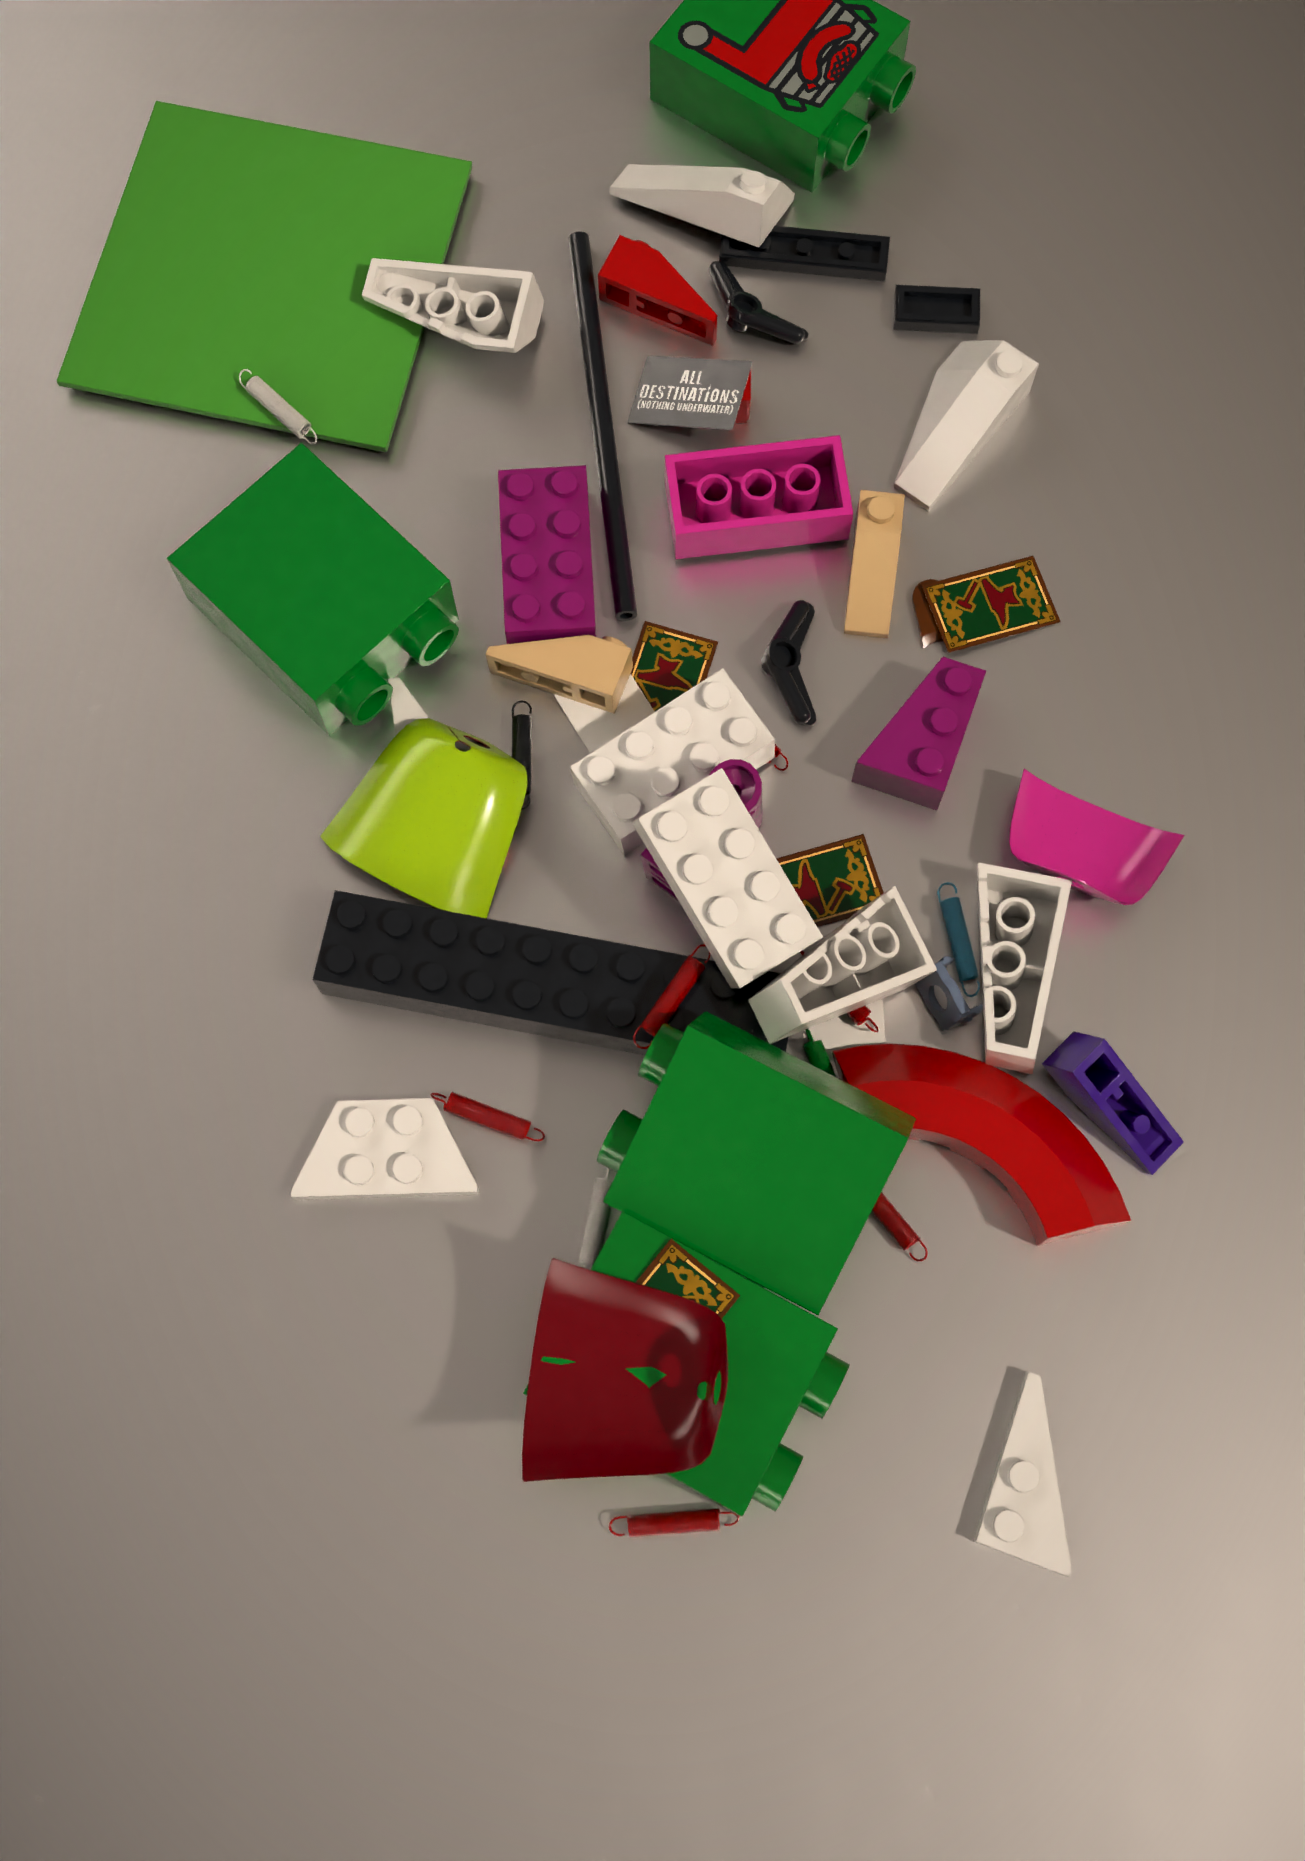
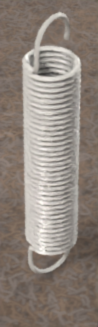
(278, 406)
(596, 1223)

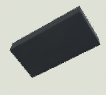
(936, 309)

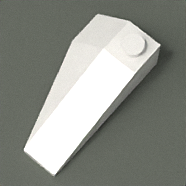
(717, 198)
(465, 303)
(962, 412)

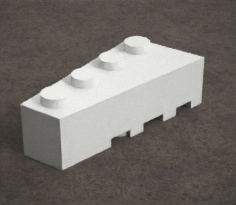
(1019, 944)
(853, 966)

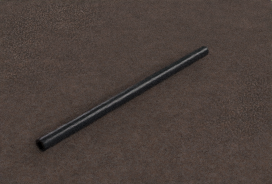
(602, 428)

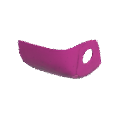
(1086, 843)

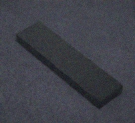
(812, 253)

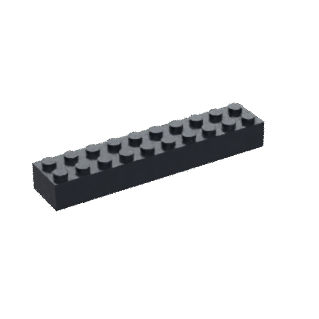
(514, 974)

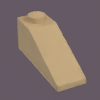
(874, 563)
(571, 667)

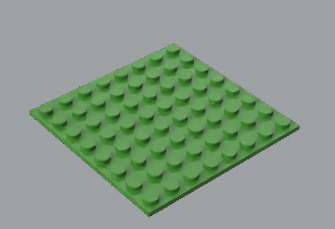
(255, 256)

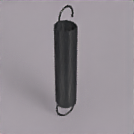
(522, 743)

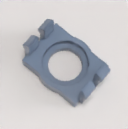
(957, 1008)

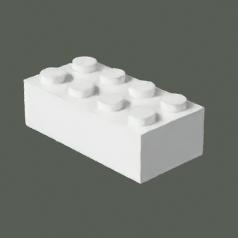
(670, 755)
(727, 879)

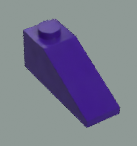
(1113, 1099)

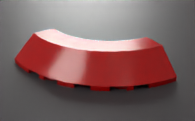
(998, 1127)

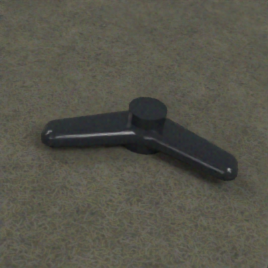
(746, 309)
(784, 657)

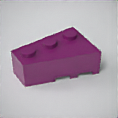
(923, 738)

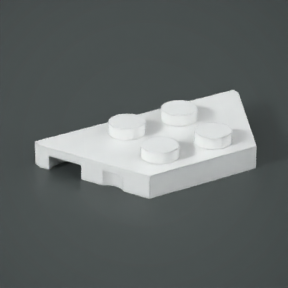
(384, 1152)

